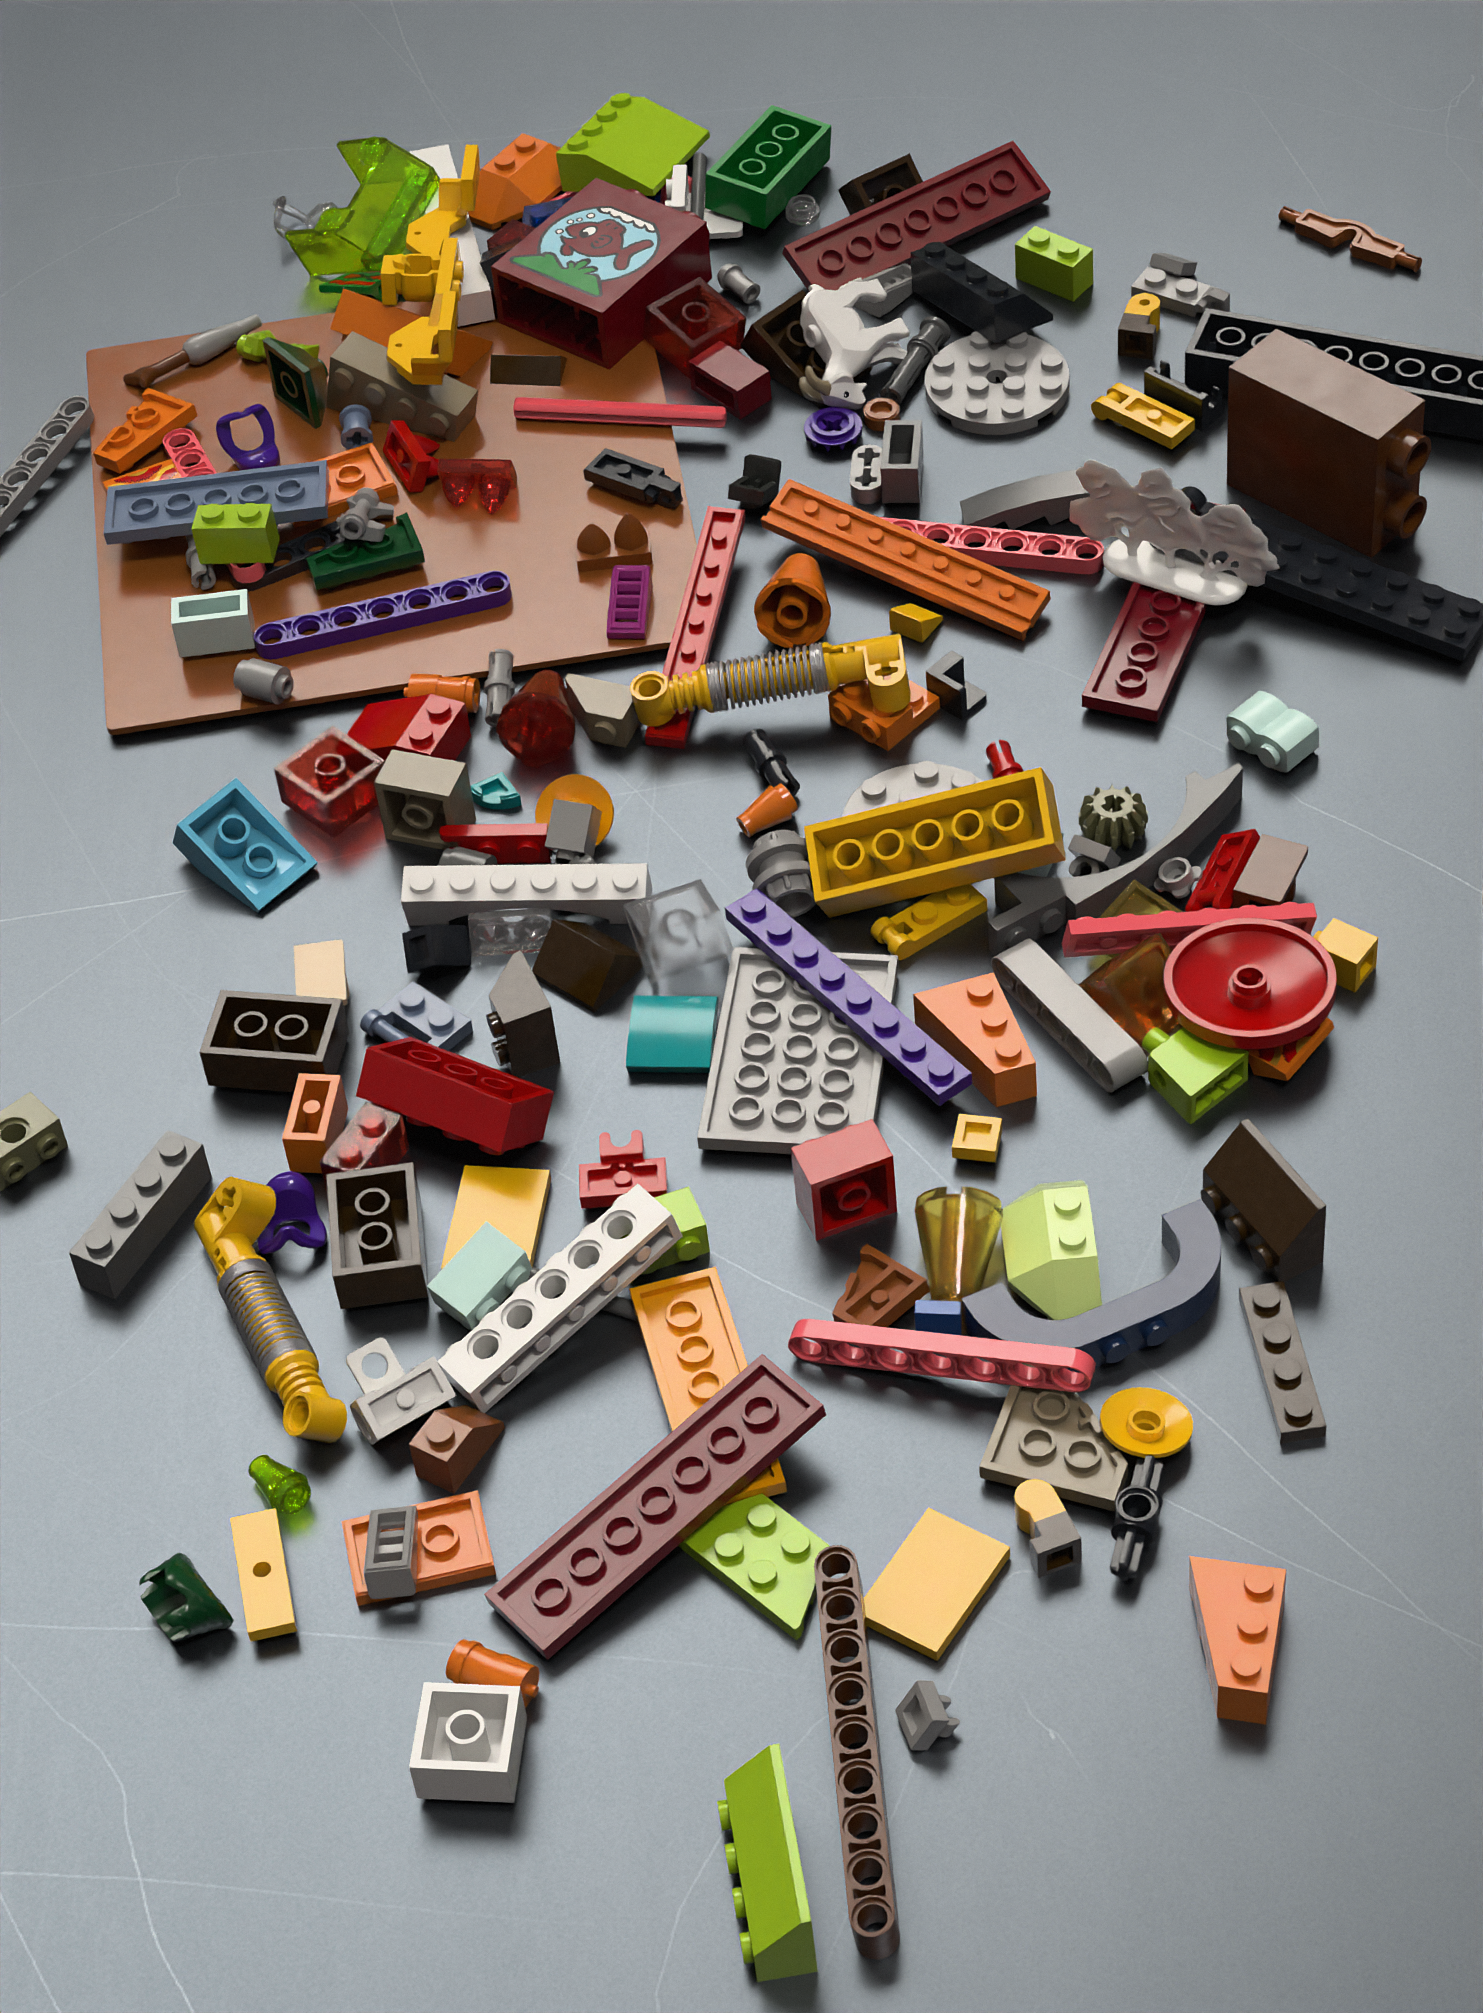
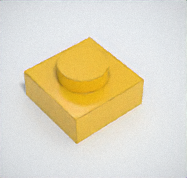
(977, 1138)

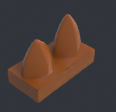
(603, 550)

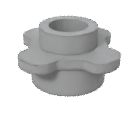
(1177, 877)

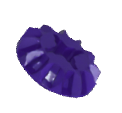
(833, 419)

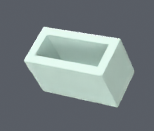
(213, 623)
(480, 1276)

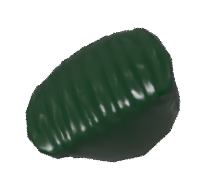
(183, 1600)

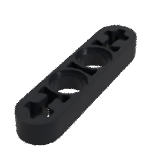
(296, 552)

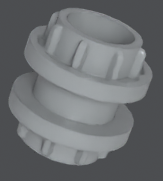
(782, 871)

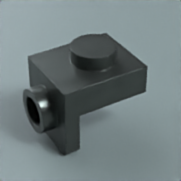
(758, 482)

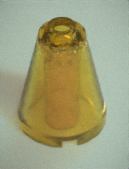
(957, 1239)

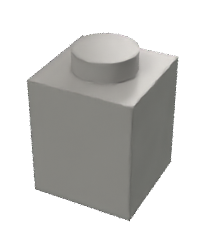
(572, 829)

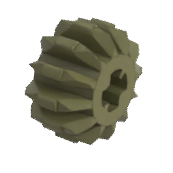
(1113, 817)

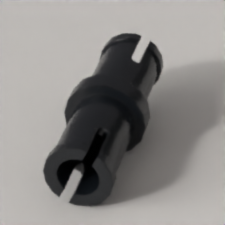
(769, 761)

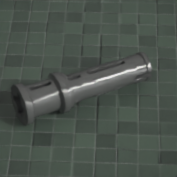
(919, 353)

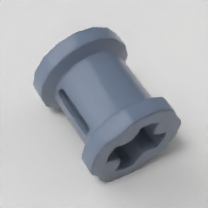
(356, 422)

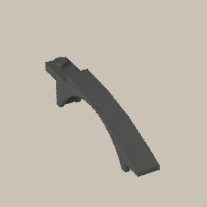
(1044, 904)

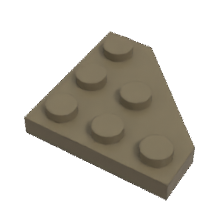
(1057, 1441)

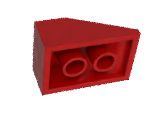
(414, 725)

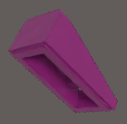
(629, 600)

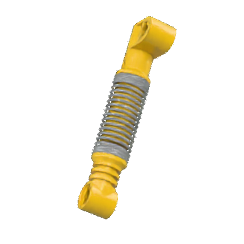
(818, 668)
(263, 1311)

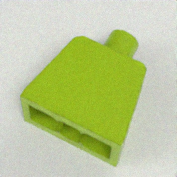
(1192, 1071)

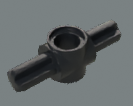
(1136, 1533)

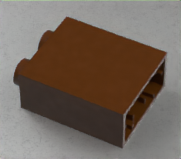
(1326, 443)

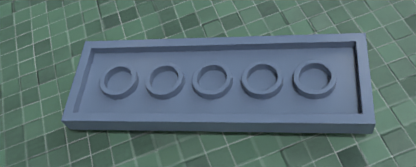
(170, 505)

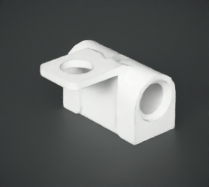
(396, 1396)

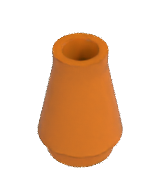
(769, 809)

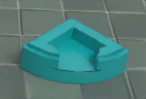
(495, 793)

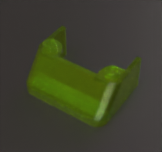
(390, 196)

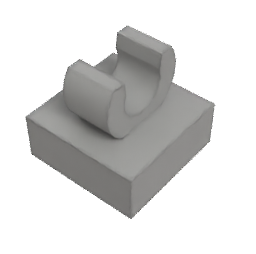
(1091, 854)
(925, 1716)

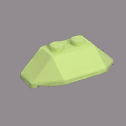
(1052, 1249)

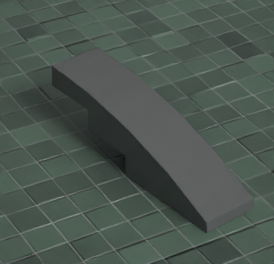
(1025, 501)

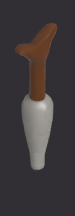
(195, 350)

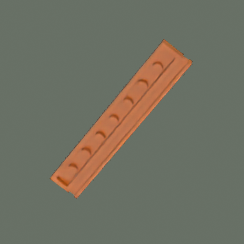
(906, 559)

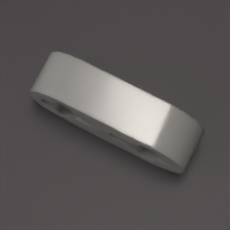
(866, 474)

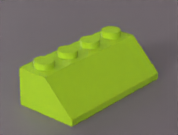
(769, 1869)

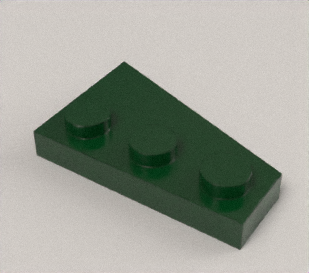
(367, 559)

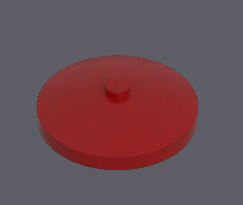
(1250, 983)

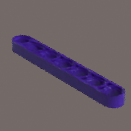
(367, 625)

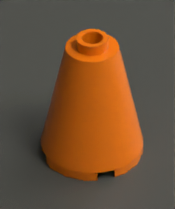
(794, 603)

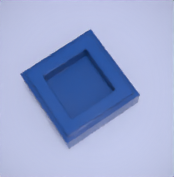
(938, 1316)

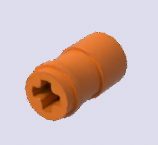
(460, 689)
(479, 1665)

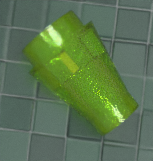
(281, 1485)

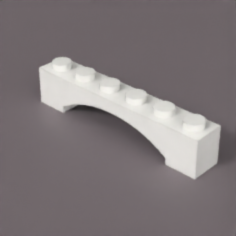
(454, 891)

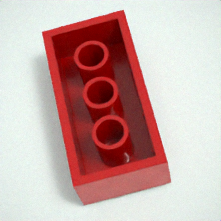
(455, 1095)

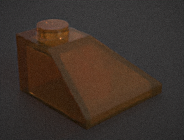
(1133, 988)

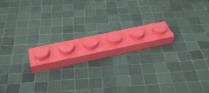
(1117, 934)

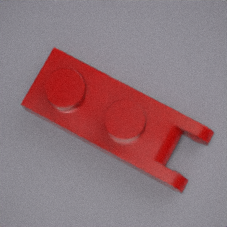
(505, 841)
(1223, 871)

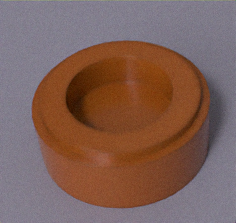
(879, 410)

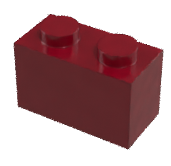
(730, 379)

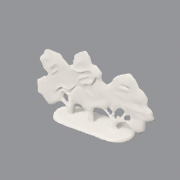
(1163, 517)

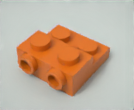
(853, 707)

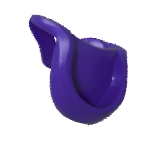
(265, 455)
(293, 1203)

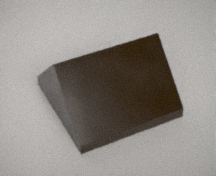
(527, 370)
(584, 963)

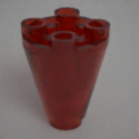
(538, 720)

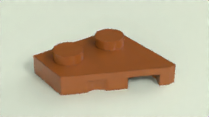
(878, 1291)

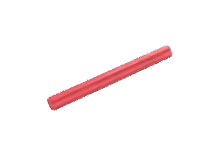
(620, 412)

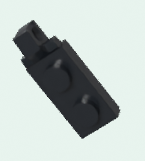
(633, 478)

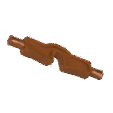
(1365, 243)

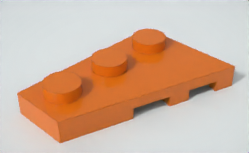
(143, 430)

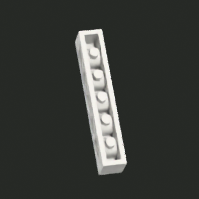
(555, 1320)

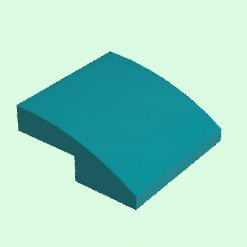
(671, 1034)

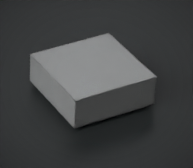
(1173, 264)

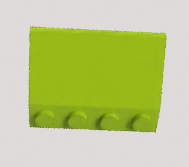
(629, 146)

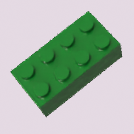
(767, 166)

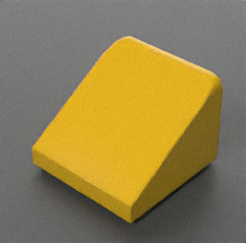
(913, 621)

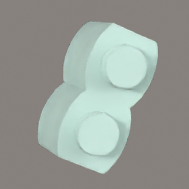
(1272, 731)

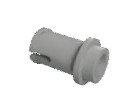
(732, 279)

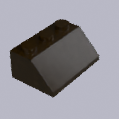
(1265, 1204)

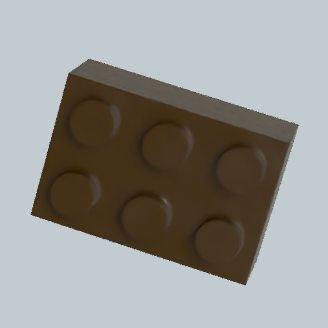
(271, 1039)
(376, 1235)

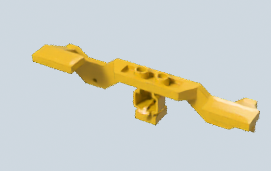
(429, 275)

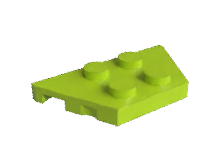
(761, 1558)

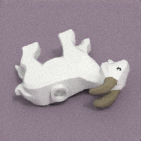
(845, 343)

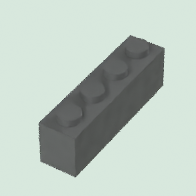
(140, 1214)

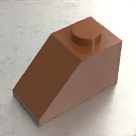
(452, 1445)

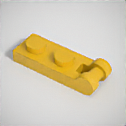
(1143, 415)
(929, 920)

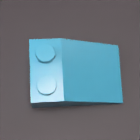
(242, 847)

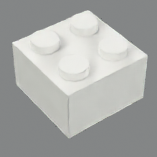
(468, 1742)

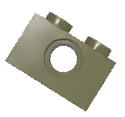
(27, 1138)

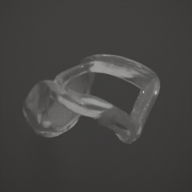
(309, 219)

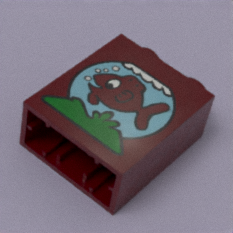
(596, 268)

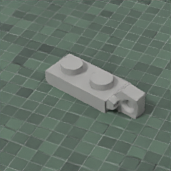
(1180, 293)

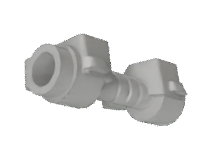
(363, 509)

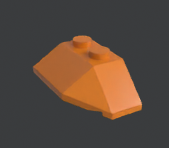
(516, 178)

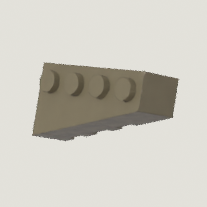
(366, 378)

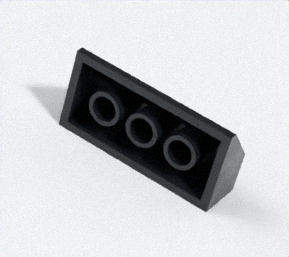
(973, 294)

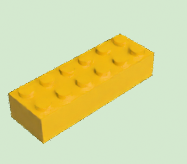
(934, 843)

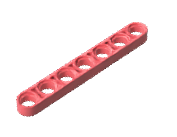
(194, 453)
(1030, 543)
(960, 1350)

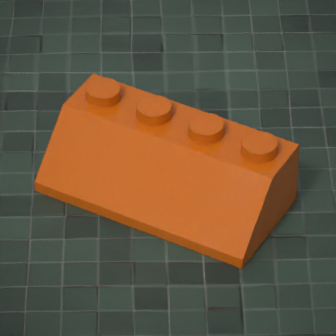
(379, 321)

